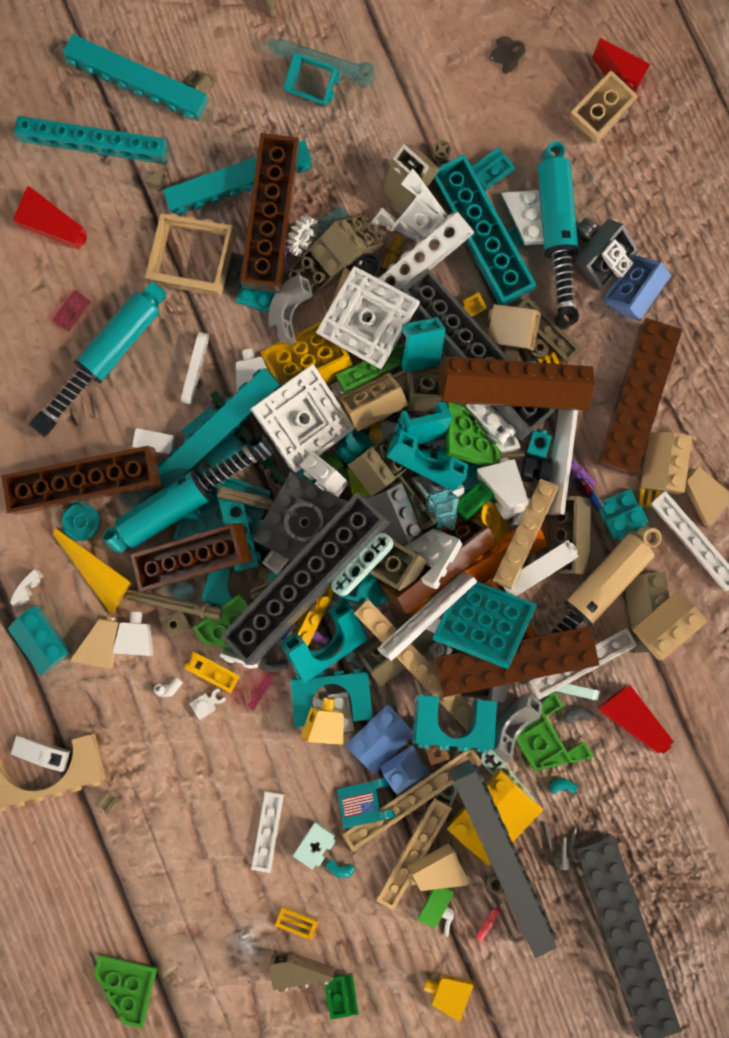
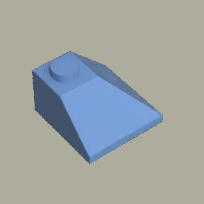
(404, 770)

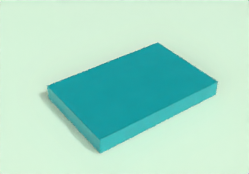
(227, 448)

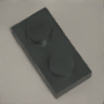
(233, 276)

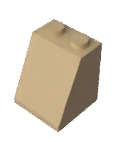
(513, 326)

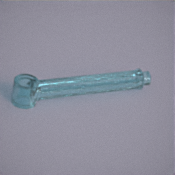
(345, 67)

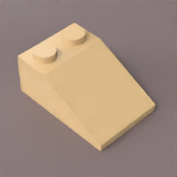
(603, 106)

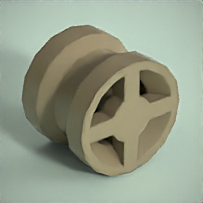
(441, 147)
(107, 802)

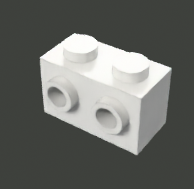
(321, 471)

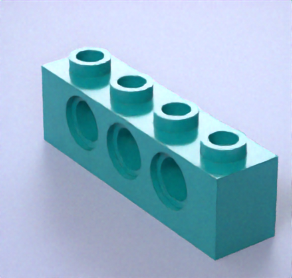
(226, 508)

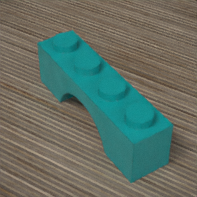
(446, 472)

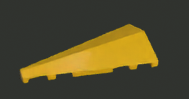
(103, 579)

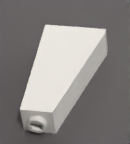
(543, 567)

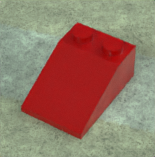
(620, 62)

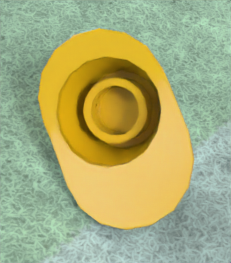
(492, 518)

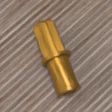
(393, 251)

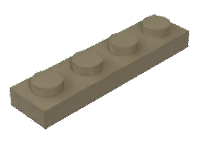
(552, 334)

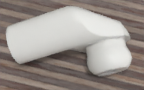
(168, 690)

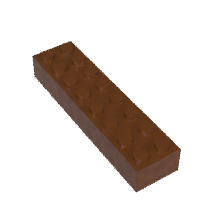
(270, 212)
(639, 397)
(81, 480)
(533, 659)

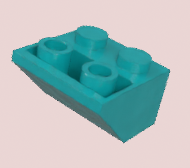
(366, 589)

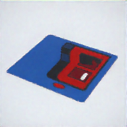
(589, 493)

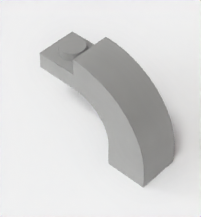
(284, 304)
(513, 721)

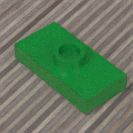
(474, 500)

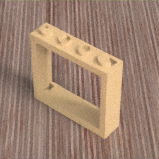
(190, 223)

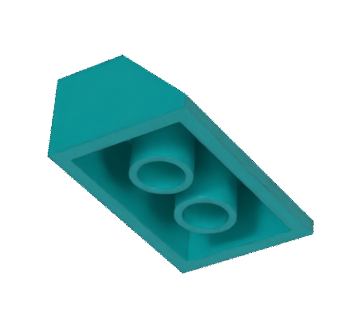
(39, 639)

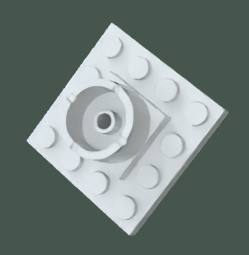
(367, 317)
(302, 417)

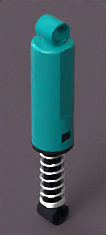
(559, 226)
(104, 352)
(181, 498)

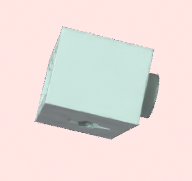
(306, 854)

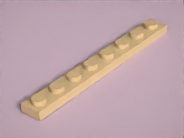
(409, 801)

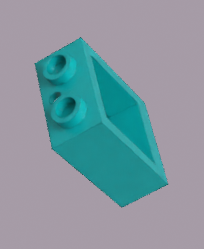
(294, 72)

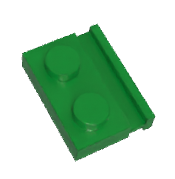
(342, 996)

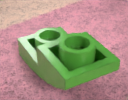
(435, 906)

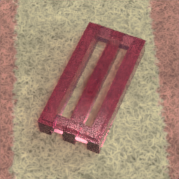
(65, 307)
(260, 691)

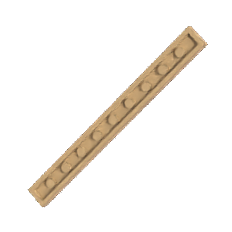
(414, 663)

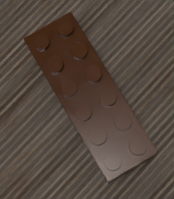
(475, 541)
(191, 557)

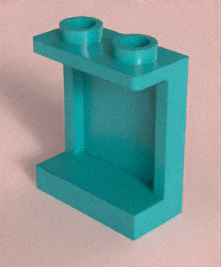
(422, 344)
(428, 427)

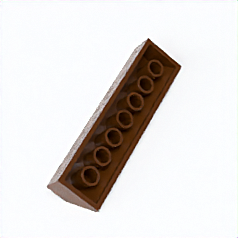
(516, 383)

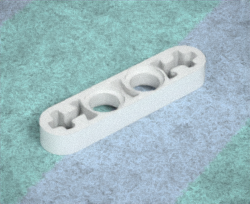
(195, 368)

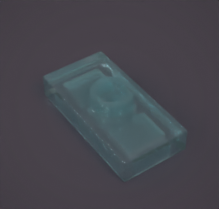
(326, 221)

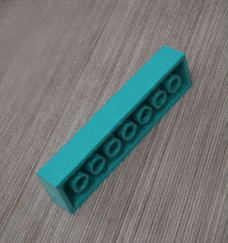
(490, 243)

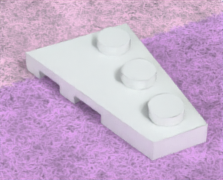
(526, 214)

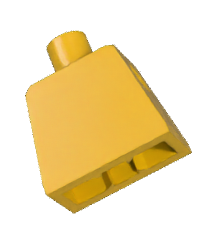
(324, 724)
(450, 994)

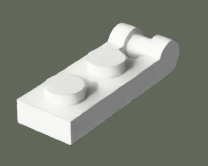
(491, 422)

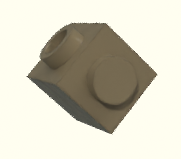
(175, 624)

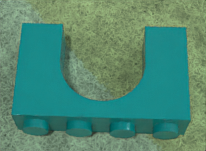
(217, 587)
(347, 637)
(355, 684)
(479, 736)

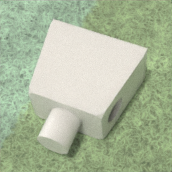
(248, 367)
(134, 637)

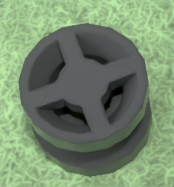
(586, 229)

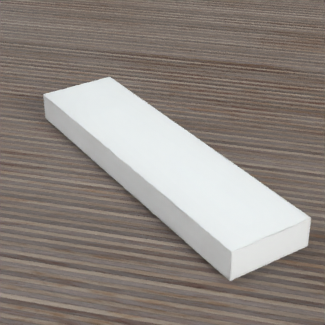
(267, 831)

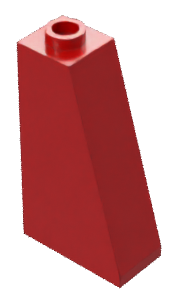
(46, 219)
(634, 717)

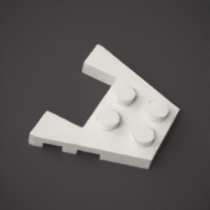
(419, 217)
(438, 551)

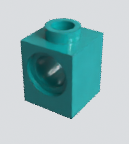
(532, 450)

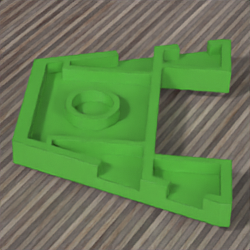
(543, 745)

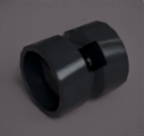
(369, 264)
(543, 467)

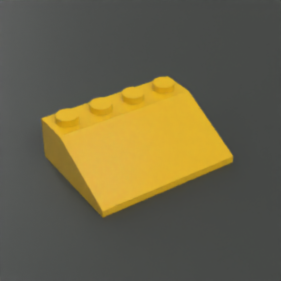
(288, 361)
(514, 806)

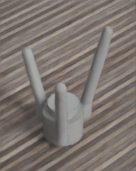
(562, 858)

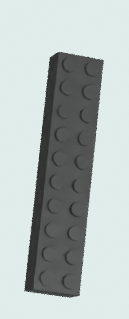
(467, 340)
(304, 579)
(503, 857)
(627, 938)

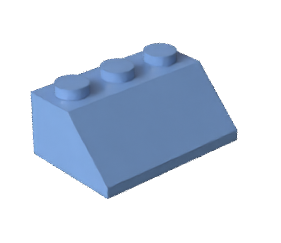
(637, 288)
(380, 739)

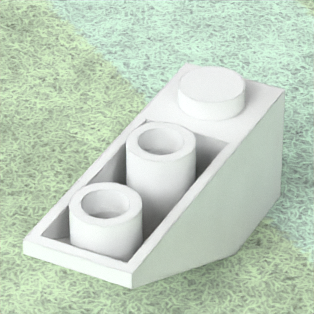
(41, 753)

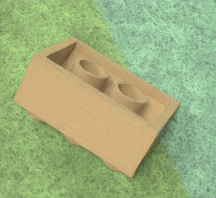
(373, 401)
(666, 462)
(669, 626)

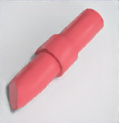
(487, 924)

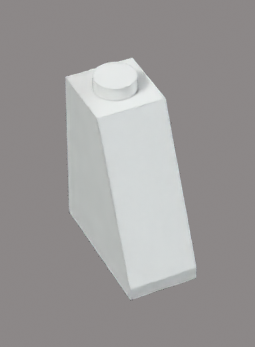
(506, 485)

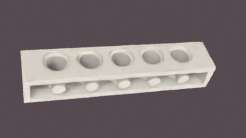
(432, 257)

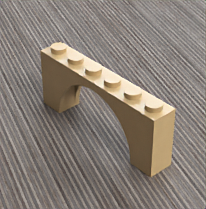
(84, 770)

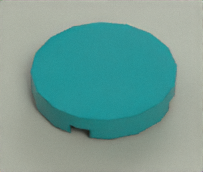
(81, 522)

